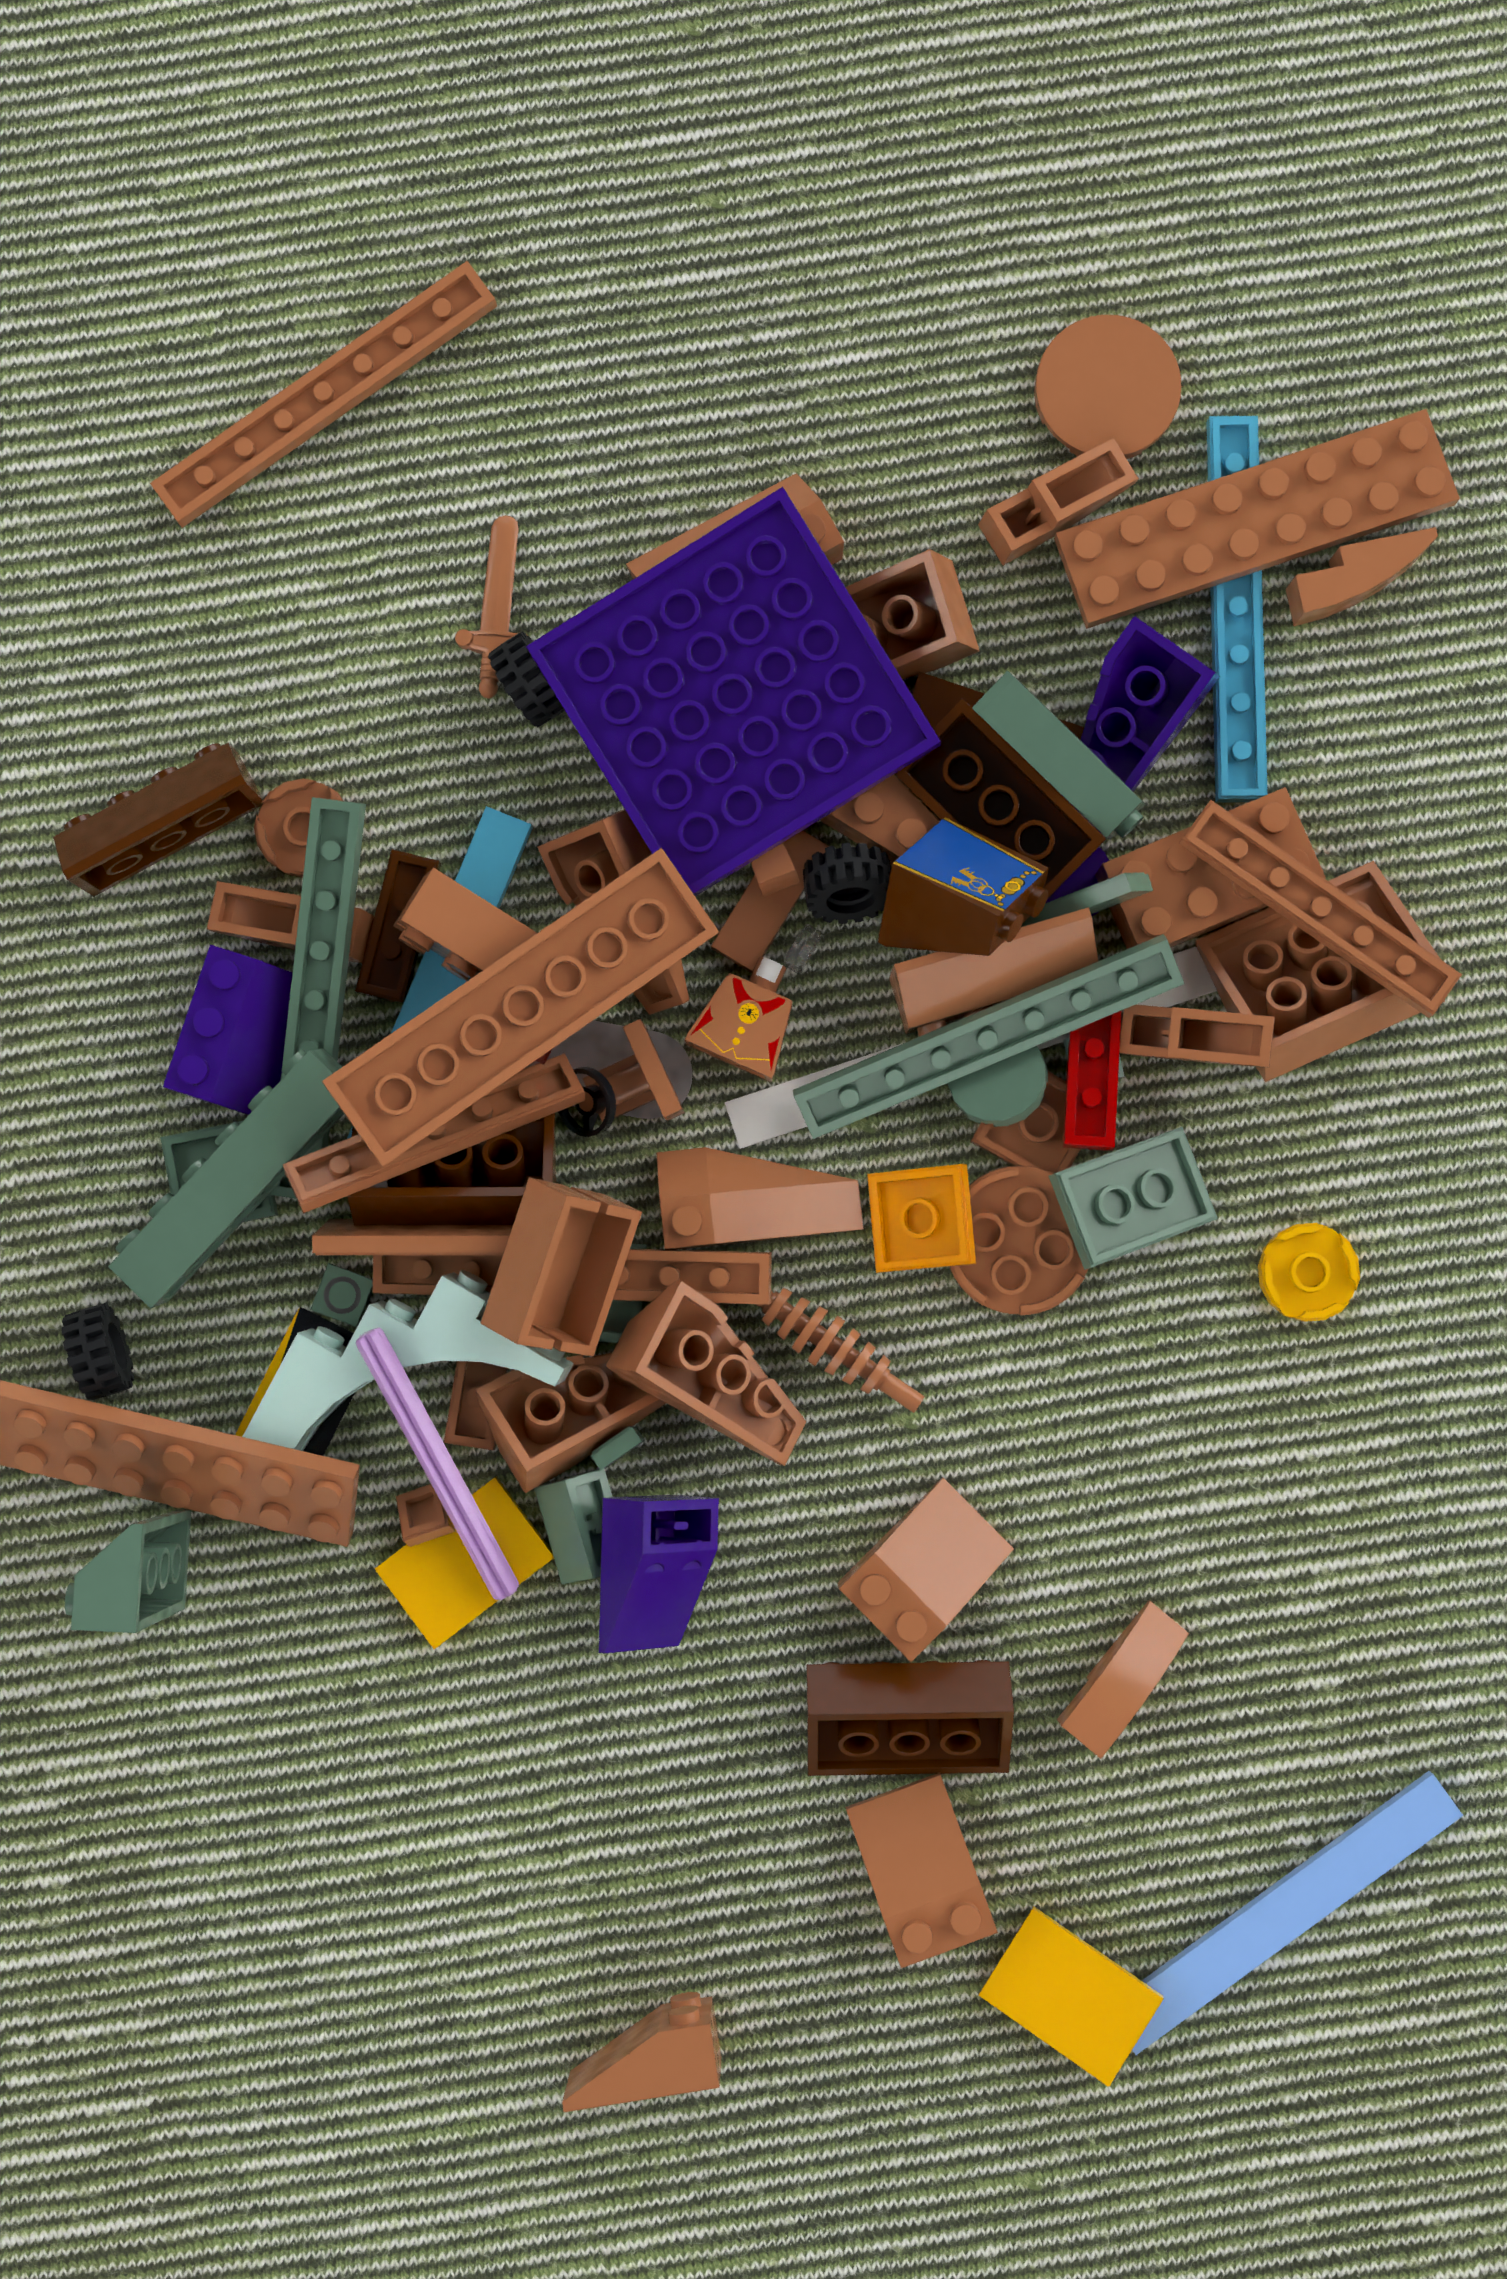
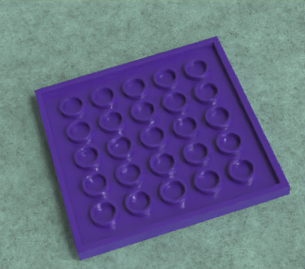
(734, 693)

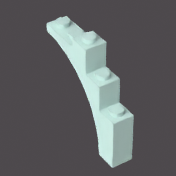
(323, 1373)

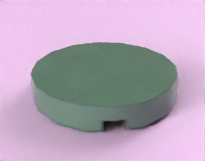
(1003, 1090)

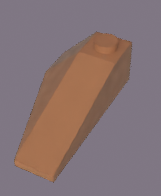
(697, 1364)
(553, 1428)

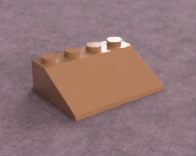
(1312, 992)

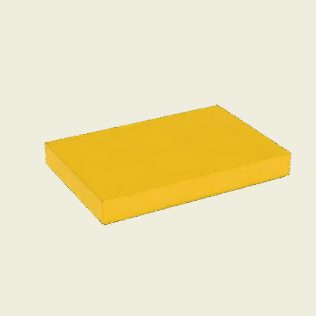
(439, 1579)
(1071, 1996)

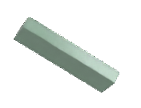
(1097, 897)

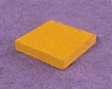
(921, 1218)

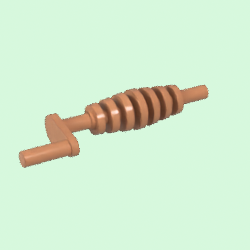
(843, 1352)

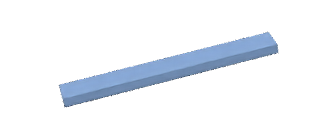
(1297, 1902)

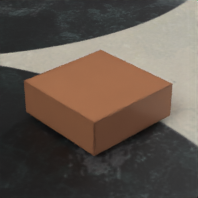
(422, 1516)

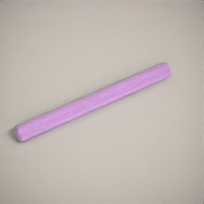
(437, 1463)

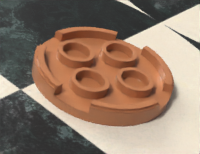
(1107, 383)
(1020, 1244)

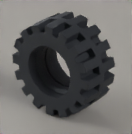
(524, 680)
(847, 882)
(97, 1351)

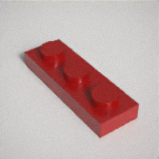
(1092, 1085)

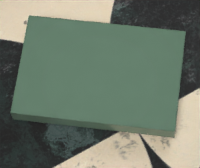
(1133, 1197)

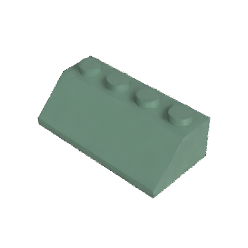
(134, 1578)

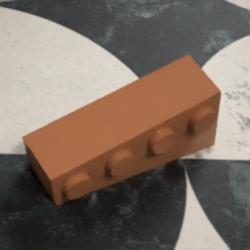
(884, 818)

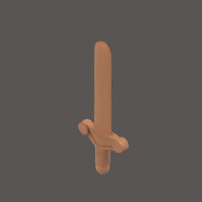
(496, 602)

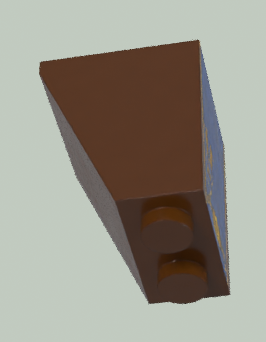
(960, 893)

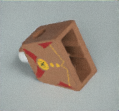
(745, 1021)

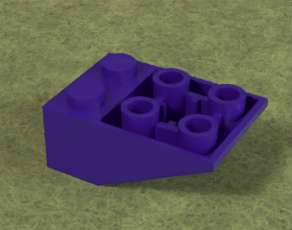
(653, 1568)

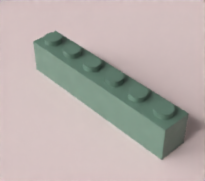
(231, 1182)

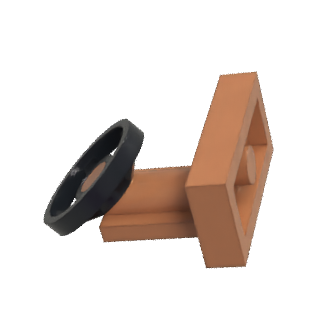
(624, 1086)

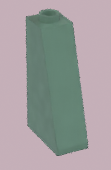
(1060, 757)

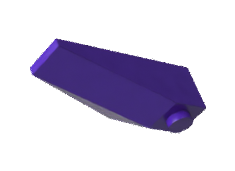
(1142, 701)

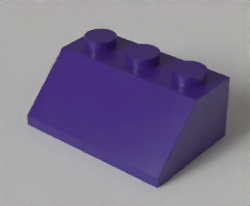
(232, 1031)

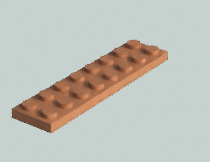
(1256, 518)
(520, 1007)
(177, 1464)

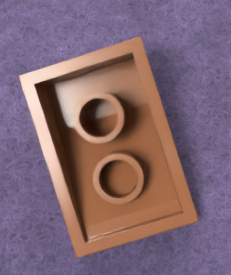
(917, 613)
(925, 1569)
(921, 1870)
(657, 2057)

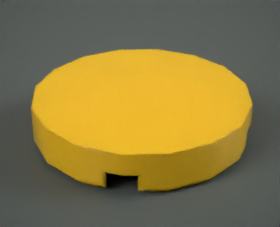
(1308, 1272)

